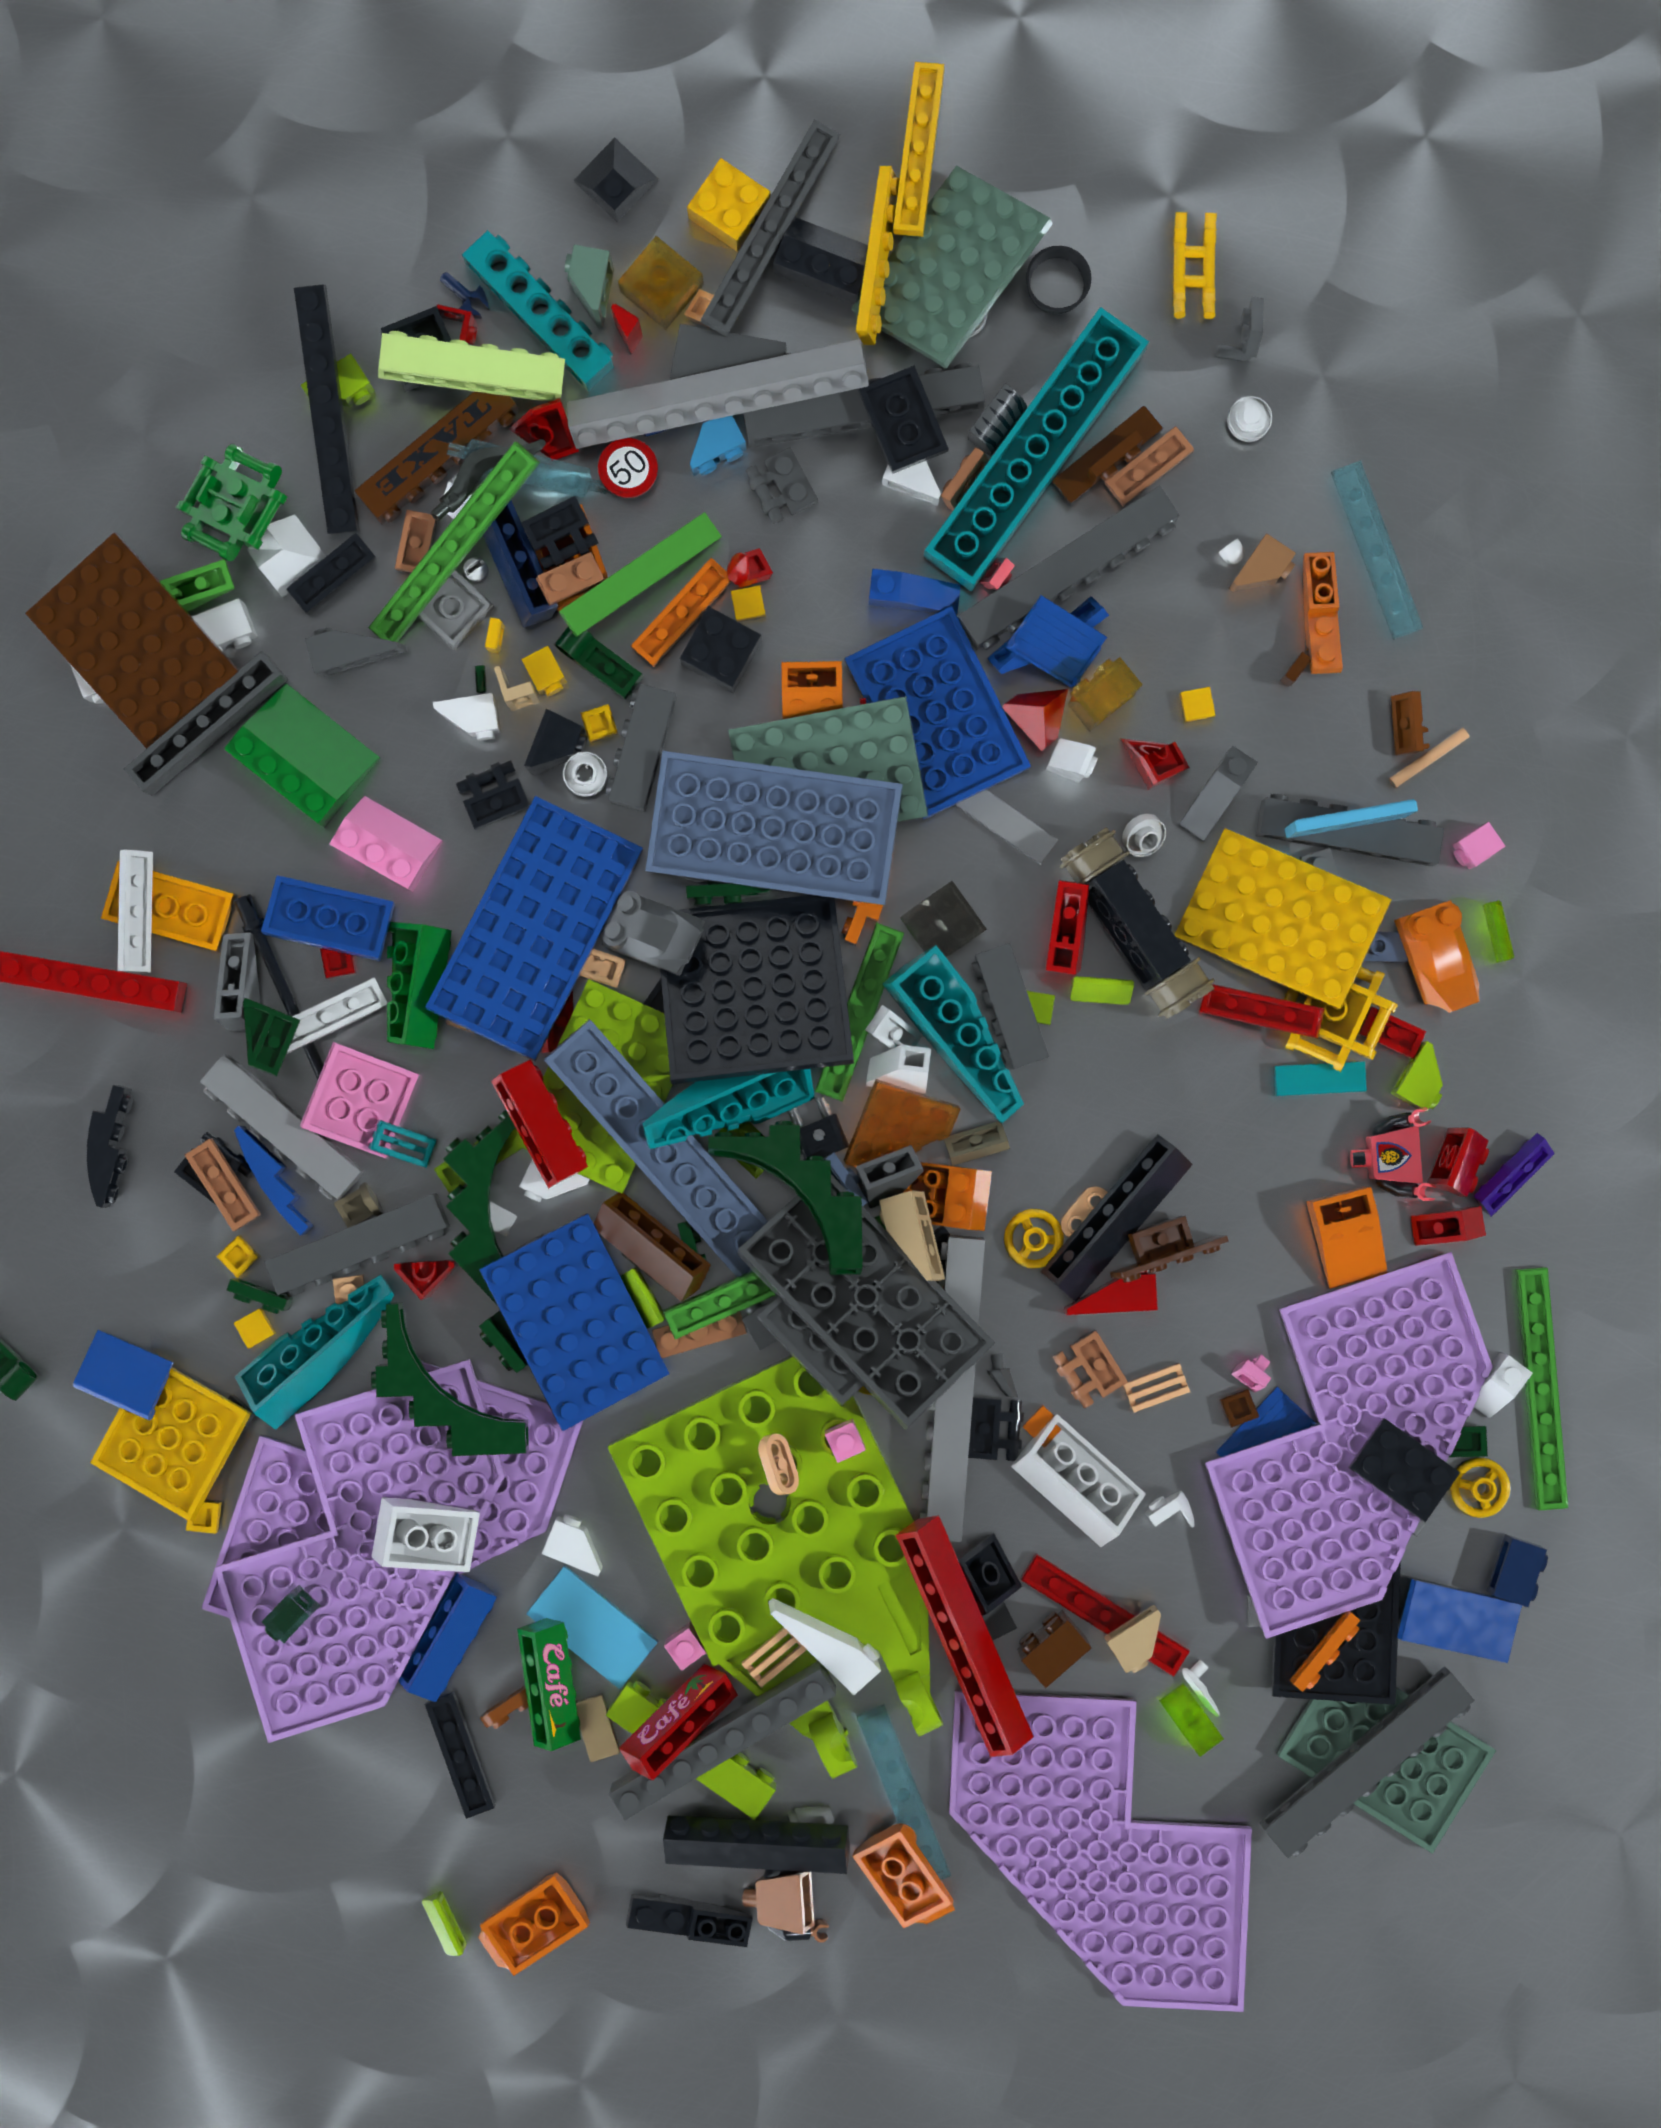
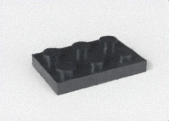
(903, 419)
(1404, 1470)

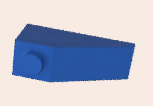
(912, 592)

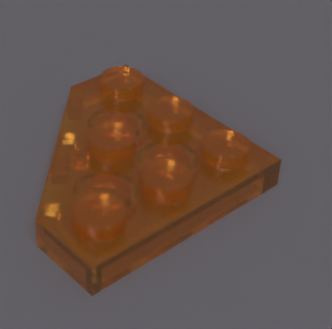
(898, 1119)

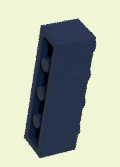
(518, 567)

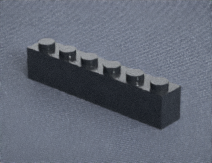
(1116, 1216)
(756, 1844)

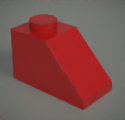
(1448, 1226)

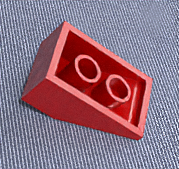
(1459, 1161)

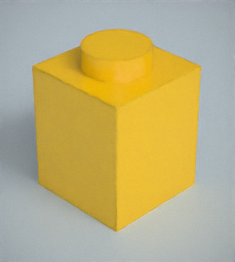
(544, 671)

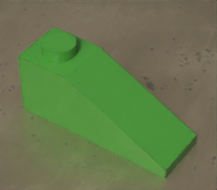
(200, 584)

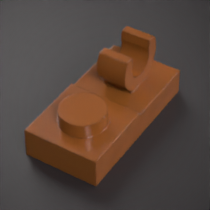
(1408, 723)

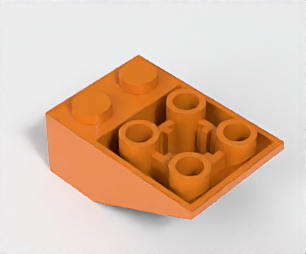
(811, 687)
(954, 1195)
(1348, 1236)

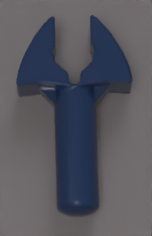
(465, 295)

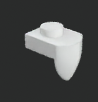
(1163, 1508)

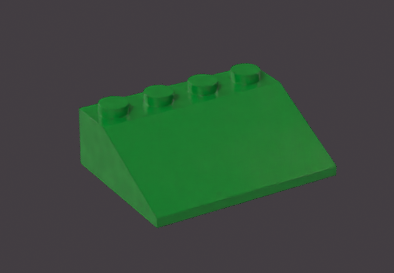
(302, 754)

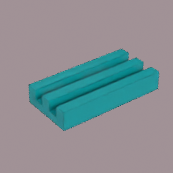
(378, 1135)

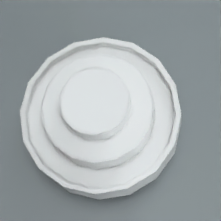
(1249, 418)
(585, 774)
(1144, 835)

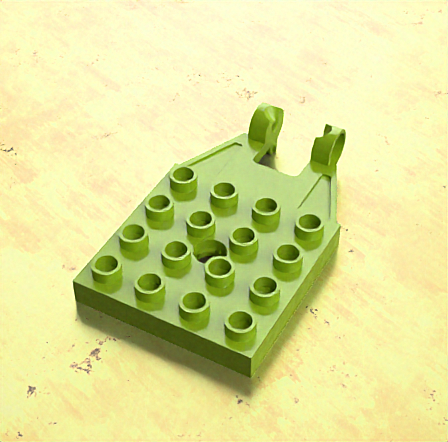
(825, 1555)

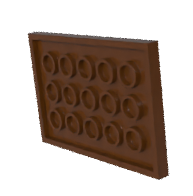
(131, 640)

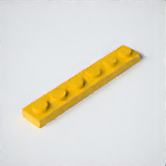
(919, 149)
(877, 263)

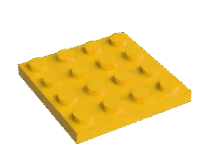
(178, 1450)

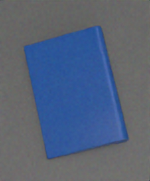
(1056, 642)
(123, 1375)
(1276, 1419)

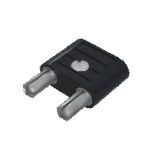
(822, 1136)

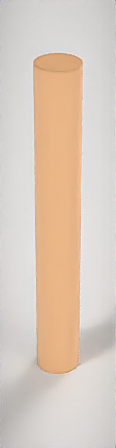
(1429, 757)

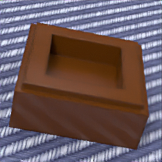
(1295, 669)
(1239, 1408)

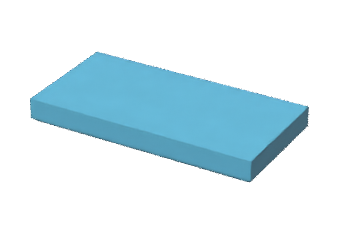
(1351, 818)
(594, 1626)

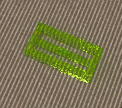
(1498, 931)

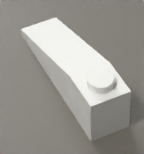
(836, 1650)

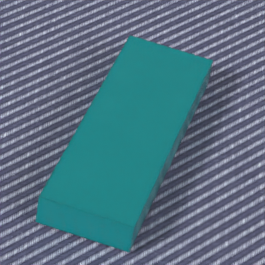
(1319, 1079)

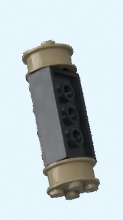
(1136, 924)

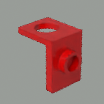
(468, 331)

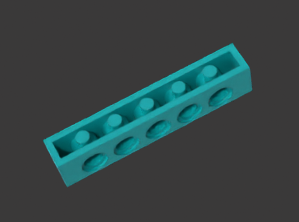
(481, 258)

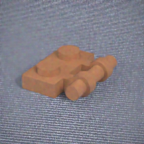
(1097, 1363)

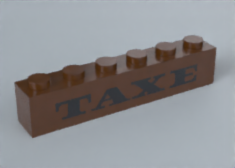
(427, 459)

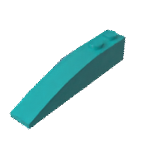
(952, 1023)
(727, 1104)
(304, 1362)

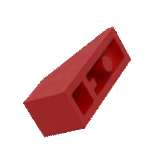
(1068, 928)
(1118, 1297)

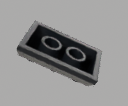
(822, 260)

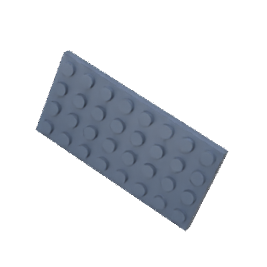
(774, 827)

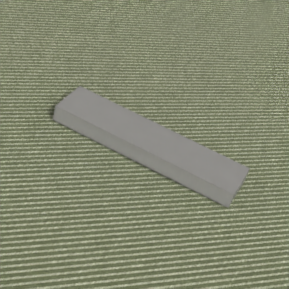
(1009, 825)

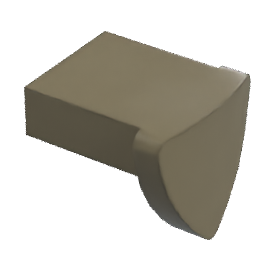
(359, 1206)

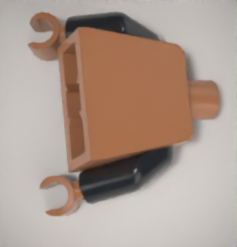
(786, 1905)

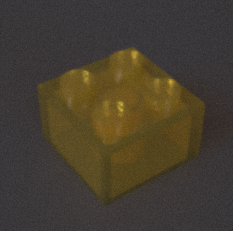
(660, 282)
(1104, 694)

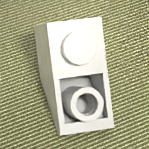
(1072, 760)
(901, 1066)

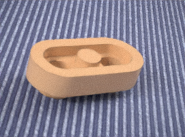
(1080, 1208)
(778, 1464)

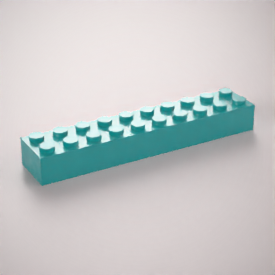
(1036, 449)

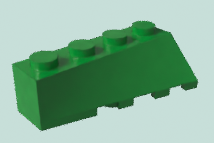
(418, 963)

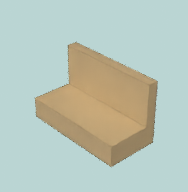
(517, 696)

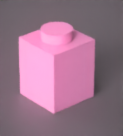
(1477, 846)
(845, 1440)
(685, 1646)

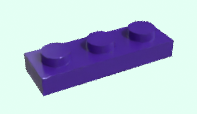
(1514, 1174)

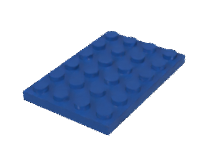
(954, 712)
(574, 1321)

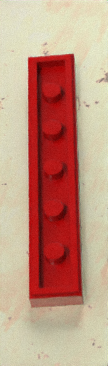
(1096, 1608)

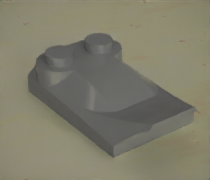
(652, 932)

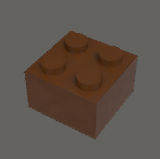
(1053, 1647)

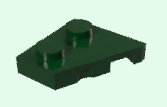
(267, 1036)

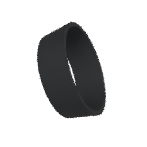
(1064, 253)

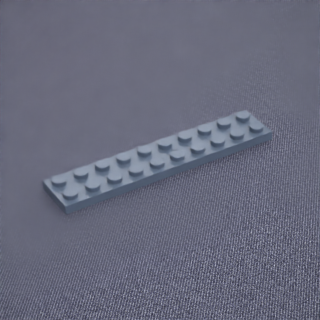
(679, 1170)

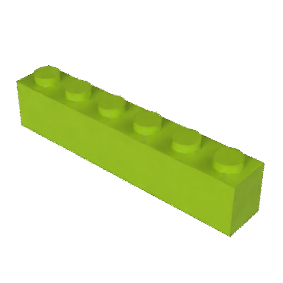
(732, 1780)

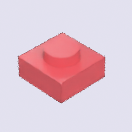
(998, 574)

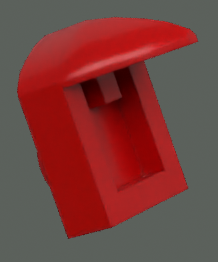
(748, 568)

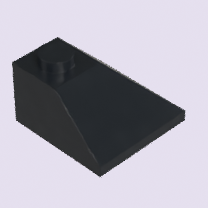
(615, 179)
(554, 743)
(989, 1574)

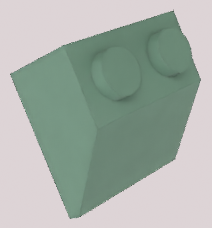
(591, 278)

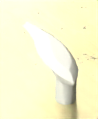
(1192, 1677)

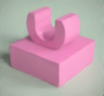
(1252, 1373)

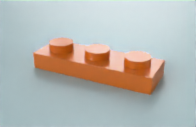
(1325, 1651)

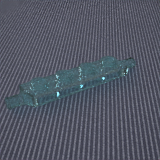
(549, 474)

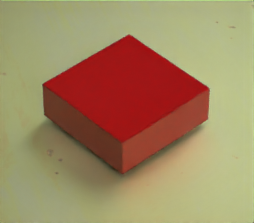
(337, 963)

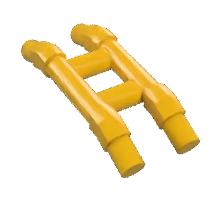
(1207, 252)

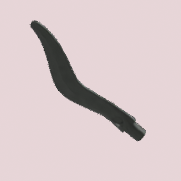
(471, 472)

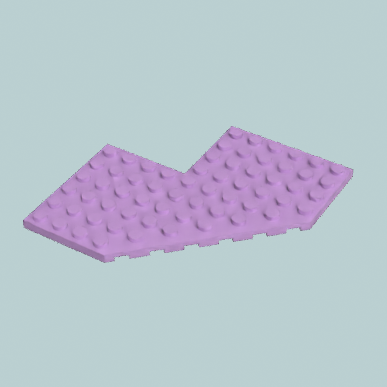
(284, 1505)
(1297, 1516)
(369, 1614)
(1139, 1901)

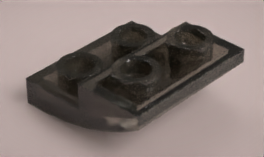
(943, 921)

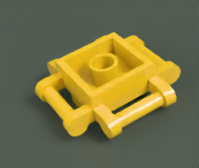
(1344, 1025)

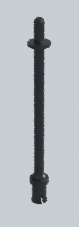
(253, 923)

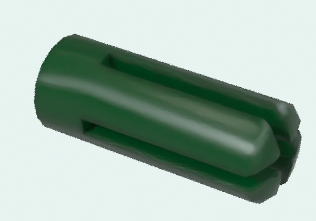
(480, 678)

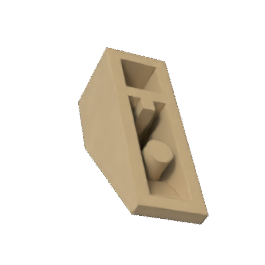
(910, 1226)

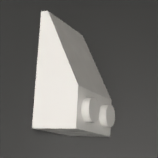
(424, 1535)

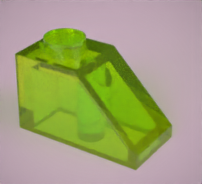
(1191, 1719)

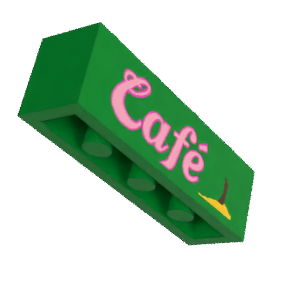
(549, 1684)

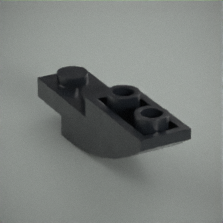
(104, 1159)
(689, 1918)

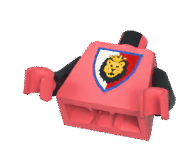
(1395, 1156)

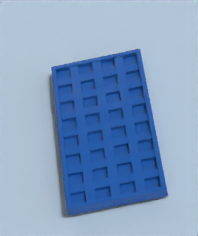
(534, 928)

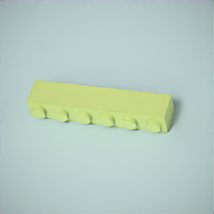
(470, 367)

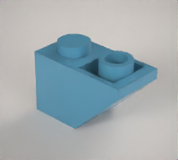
(717, 442)

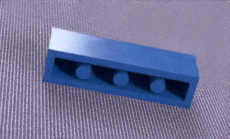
(447, 1637)

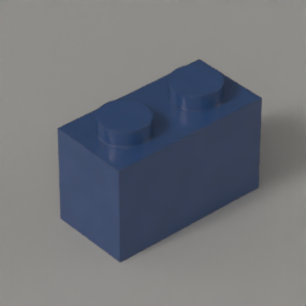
(1517, 1571)

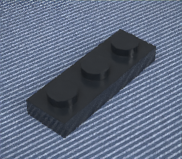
(331, 573)

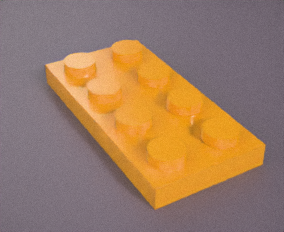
(180, 910)

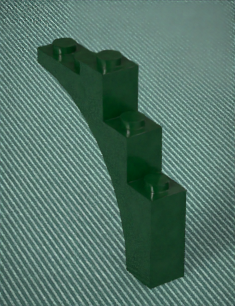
(811, 1180)
(472, 1204)
(405, 1375)

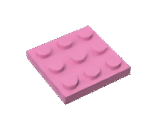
(354, 1095)

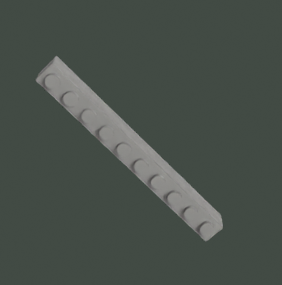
(717, 394)
(953, 1410)

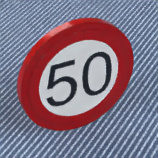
(627, 468)

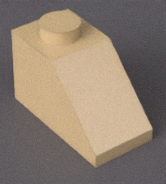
(1135, 1640)

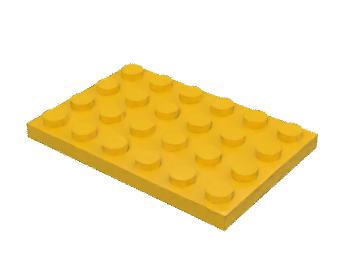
(1282, 918)

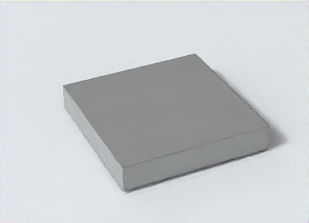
(456, 610)

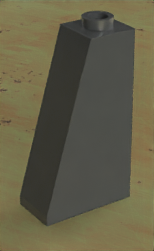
(707, 350)

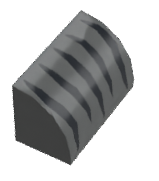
(997, 420)

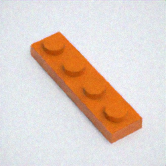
(681, 612)

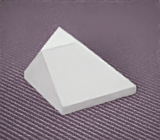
(286, 553)

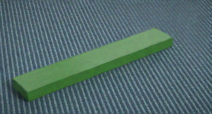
(640, 574)
(863, 1005)

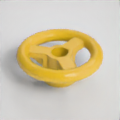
(1021, 1257)
(1490, 1491)

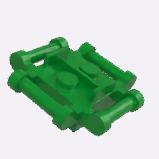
(231, 503)

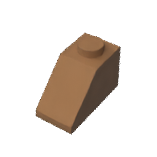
(1265, 565)

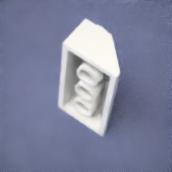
(1079, 1481)

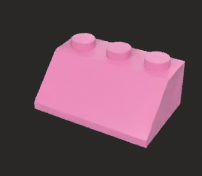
(386, 843)

